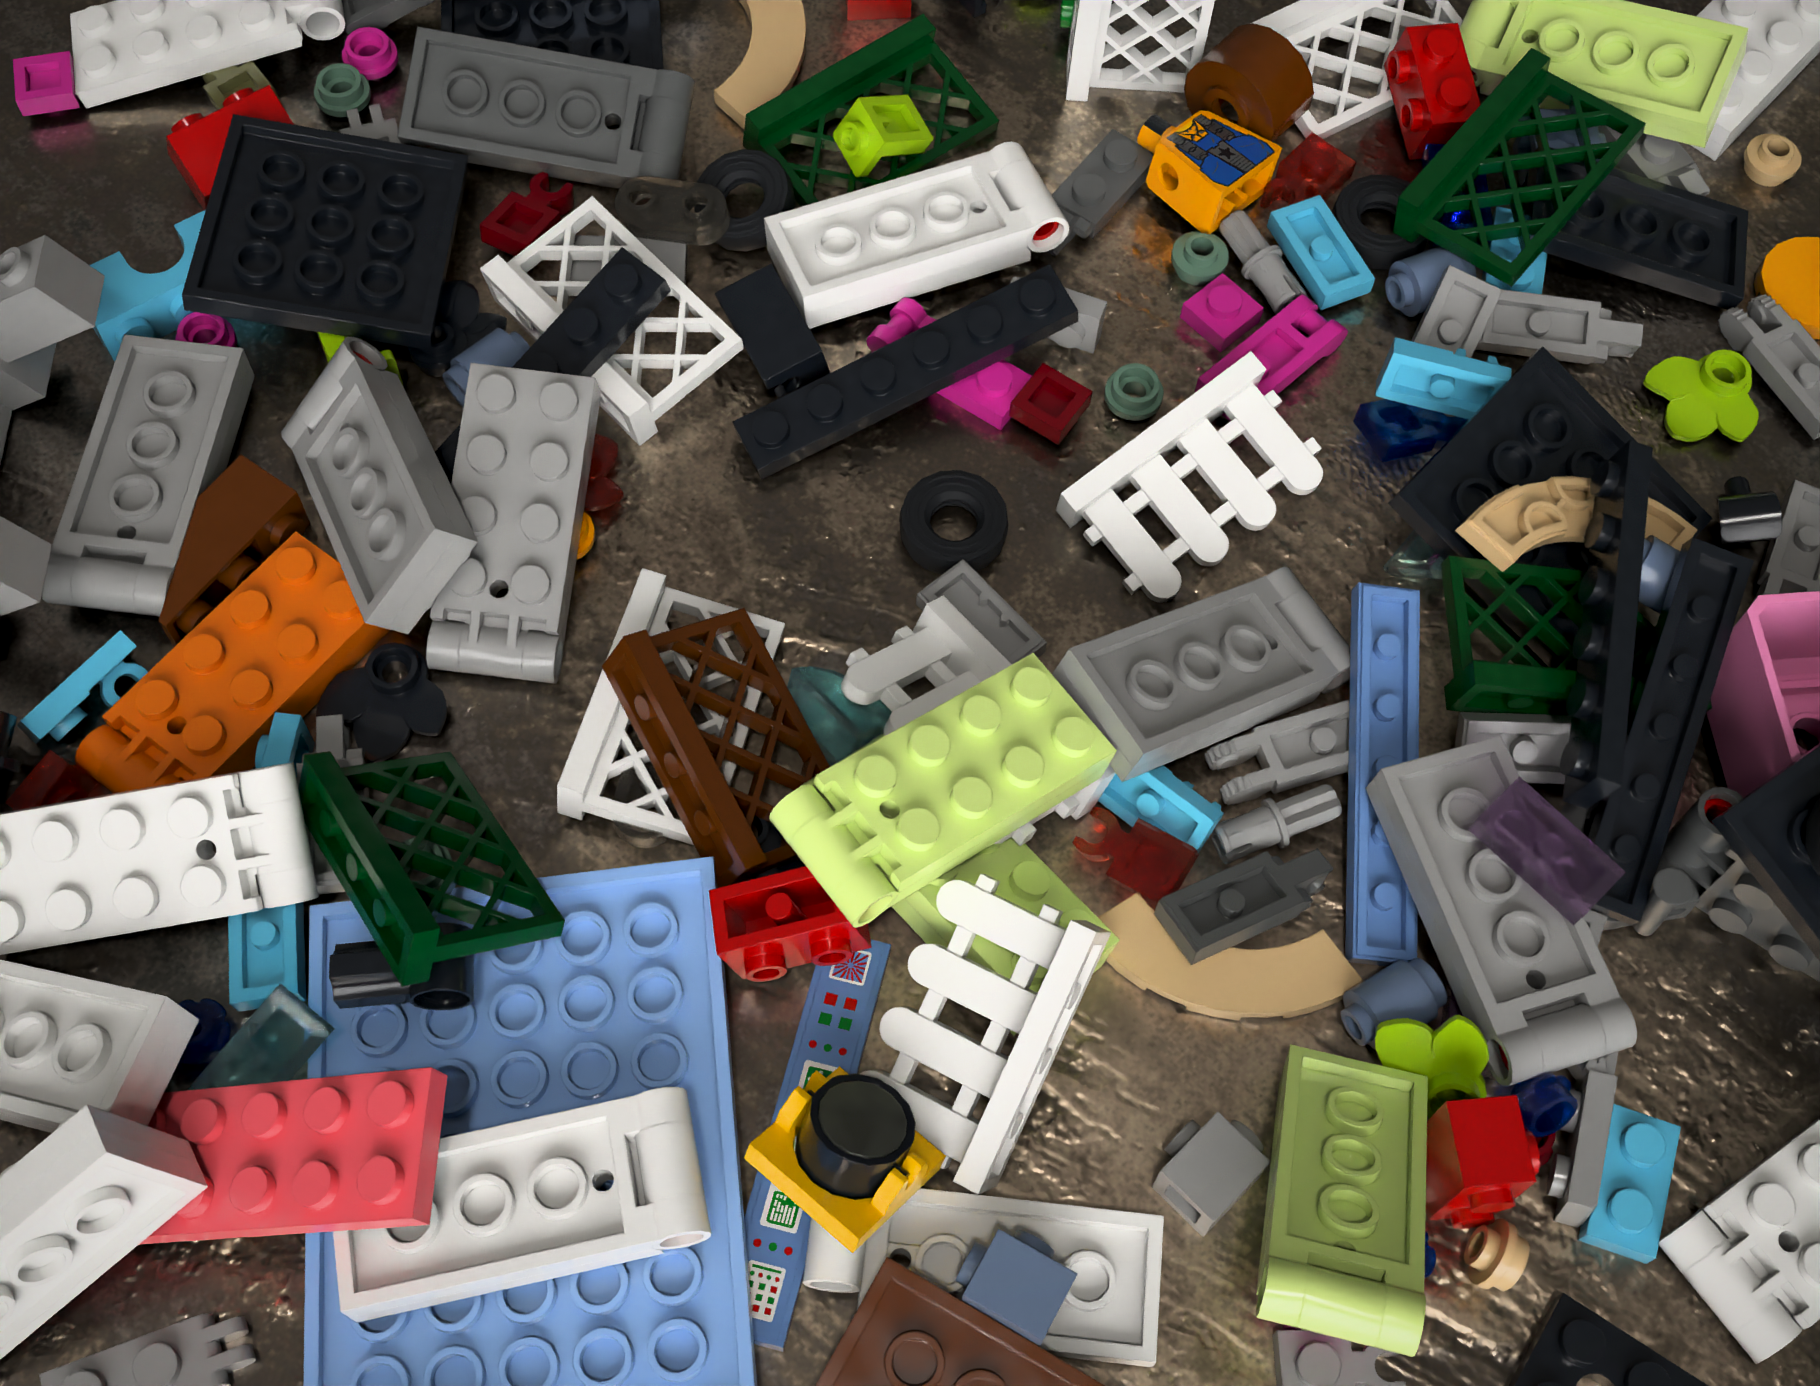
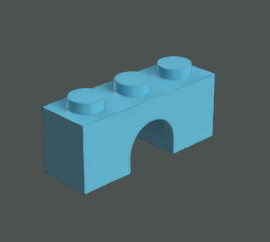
(142, 301)

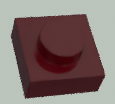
(1050, 403)

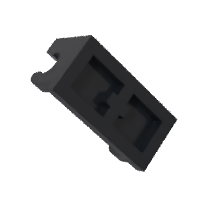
(773, 331)

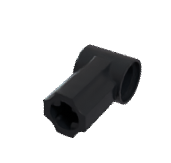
(364, 978)

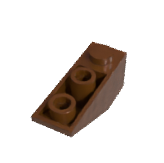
(229, 536)

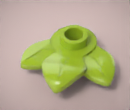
(1705, 395)
(1448, 1056)

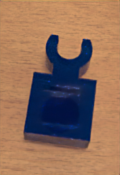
(1403, 429)

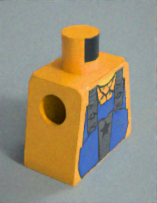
(1207, 166)

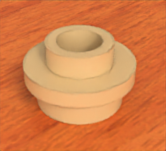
(1771, 159)
(1496, 1255)

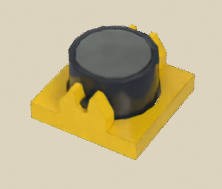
(851, 1153)

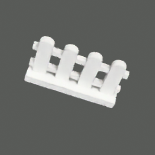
(1162, 487)
(953, 659)
(1037, 1017)

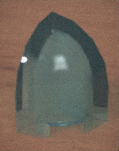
(832, 718)

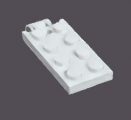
(156, 43)
(1115, 1253)

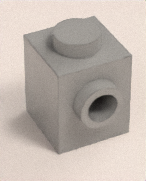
(1210, 1170)

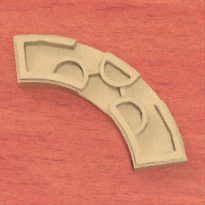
(771, 59)
(1551, 514)
(1234, 981)

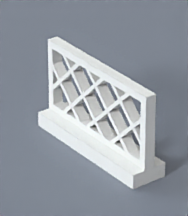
(1312, 20)
(1092, 28)
(621, 394)
(606, 723)

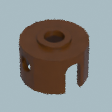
(1256, 75)

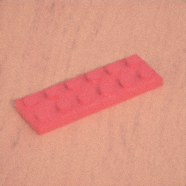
(307, 1154)

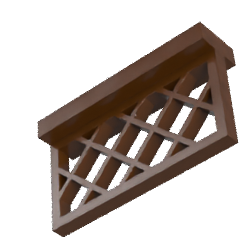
(683, 751)

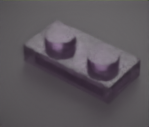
(1546, 850)

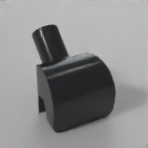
(1748, 515)

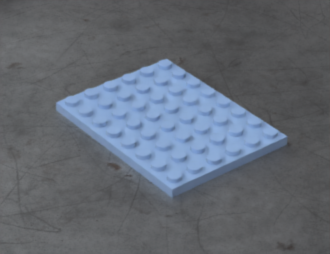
(556, 1026)

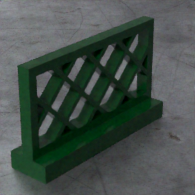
(863, 74)
(1483, 136)
(1525, 685)
(376, 868)

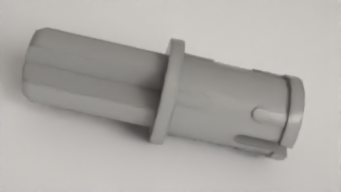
(1260, 261)
(1275, 823)

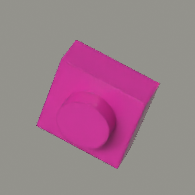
(45, 83)
(1221, 312)

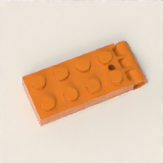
(218, 689)

